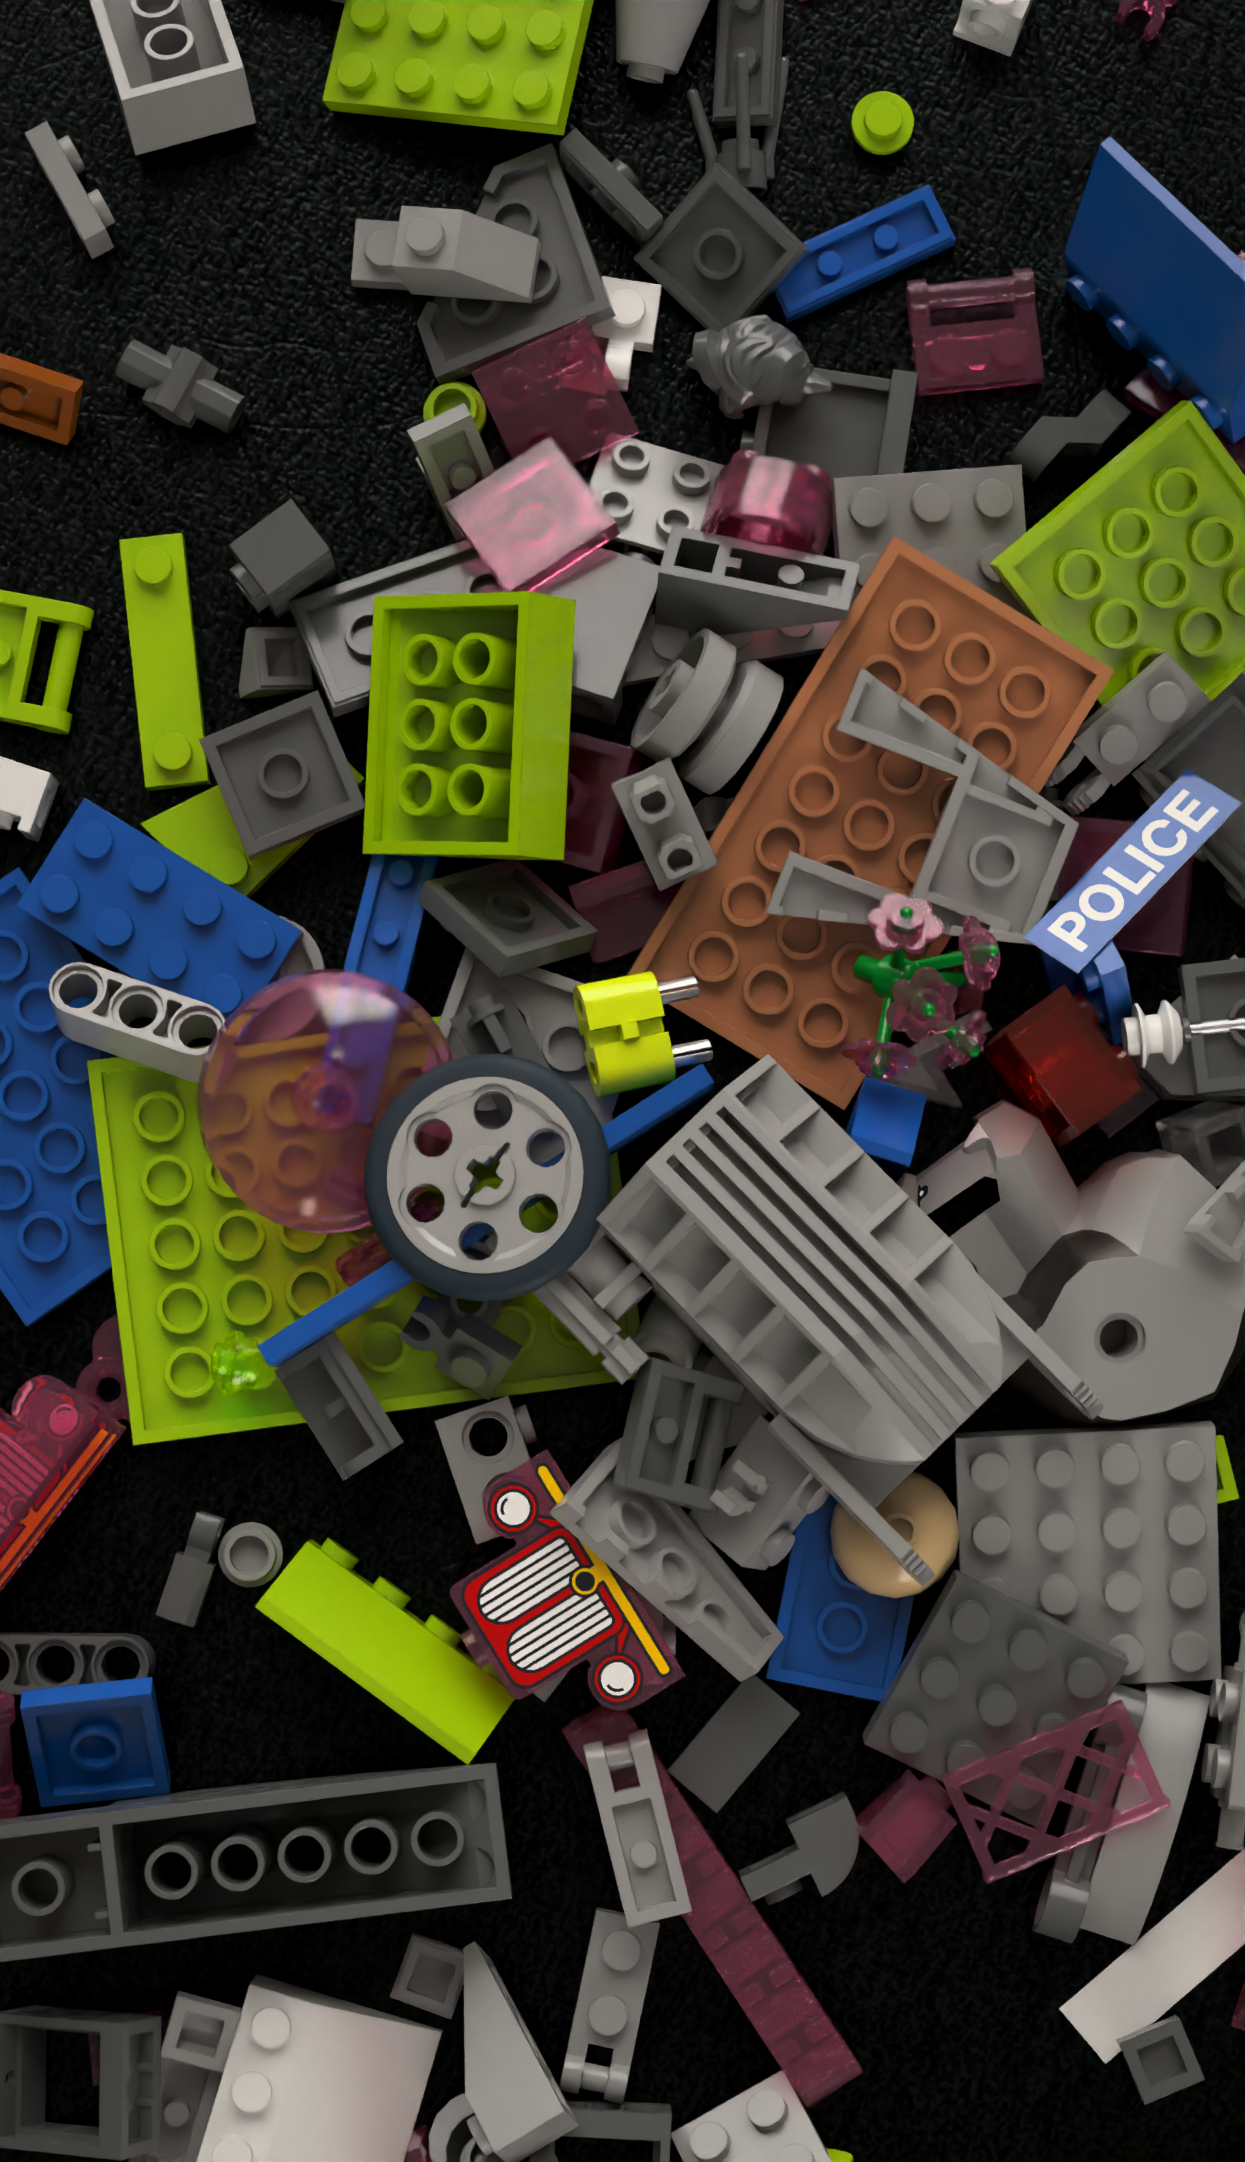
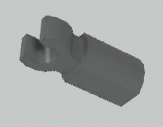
(192, 1572)

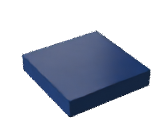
(95, 1742)

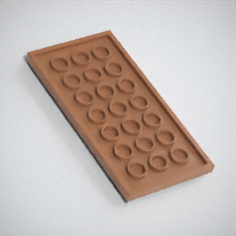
(859, 808)

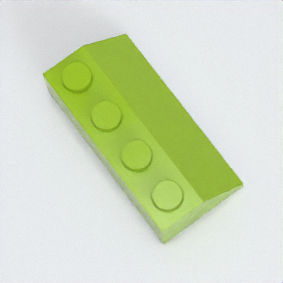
(387, 1647)

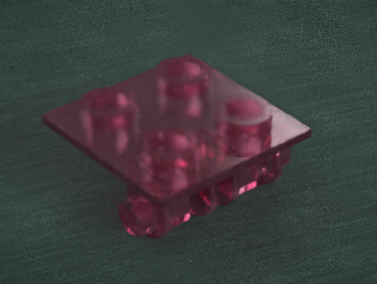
(556, 391)

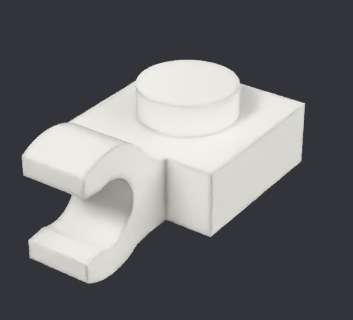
(632, 328)

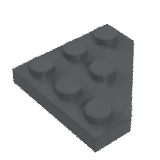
(534, 199)

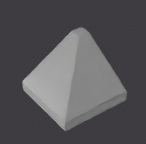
(274, 663)

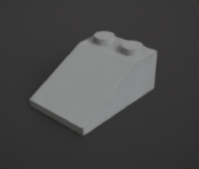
(173, 69)

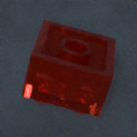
(1062, 1065)

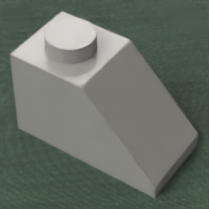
(464, 256)

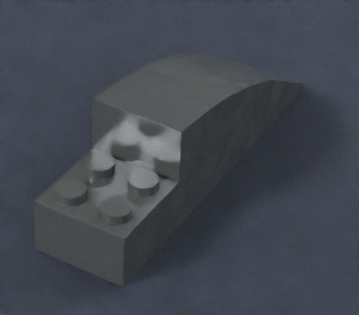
(250, 1859)

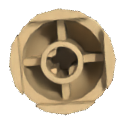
(921, 1516)

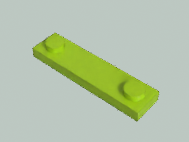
(164, 661)

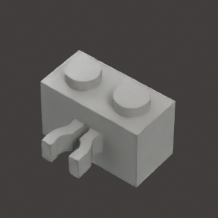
(759, 1500)

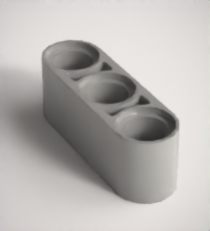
(122, 1000)

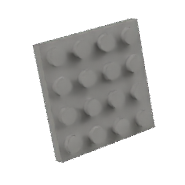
(1102, 1535)

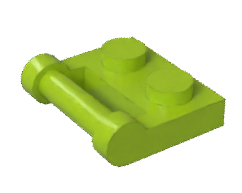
(19, 634)

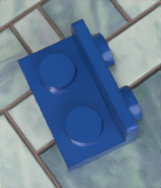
(1100, 982)

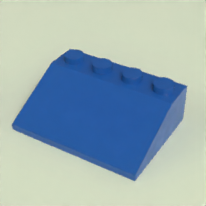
(1162, 286)

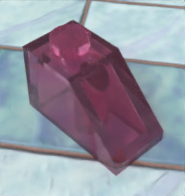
(907, 1823)

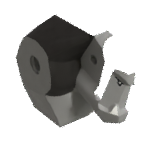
(1096, 1270)

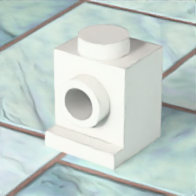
(992, 23)
(25, 797)

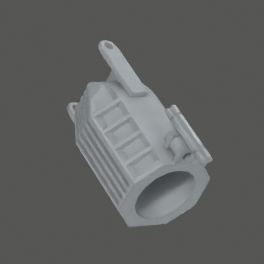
(808, 1290)

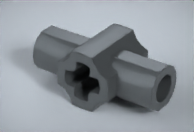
(181, 386)

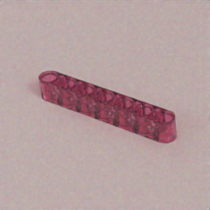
(736, 1933)

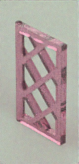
(1067, 1738)

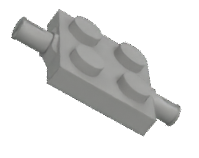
(1225, 1760)

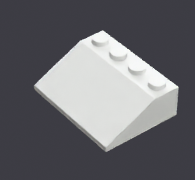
(318, 2081)

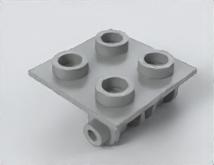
(650, 491)

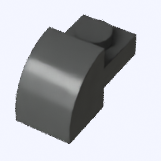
(823, 1847)

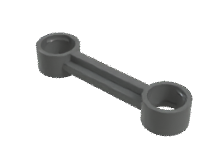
(1068, 1882)

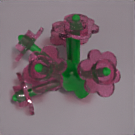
(917, 994)

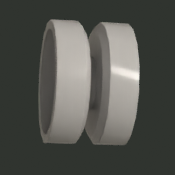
(707, 711)

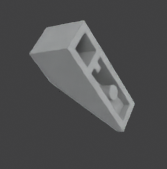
(505, 2073)

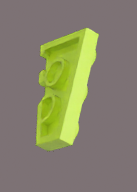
(208, 838)

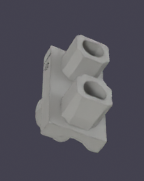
(664, 824)

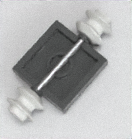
(1210, 1026)

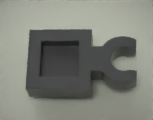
(467, 1350)

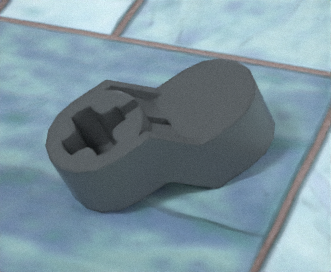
(1069, 436)

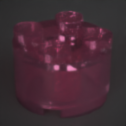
(771, 503)

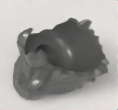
(754, 365)

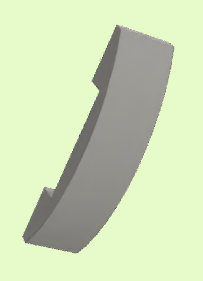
(1136, 1854)
(191, 2071)

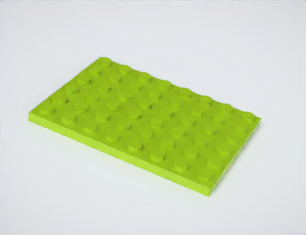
(205, 1263)

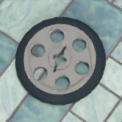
(522, 1258)

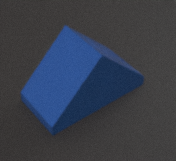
(886, 1123)

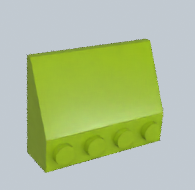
(469, 725)

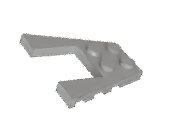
(990, 851)

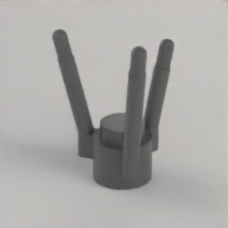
(741, 154)

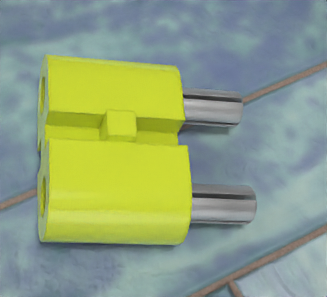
(627, 1032)

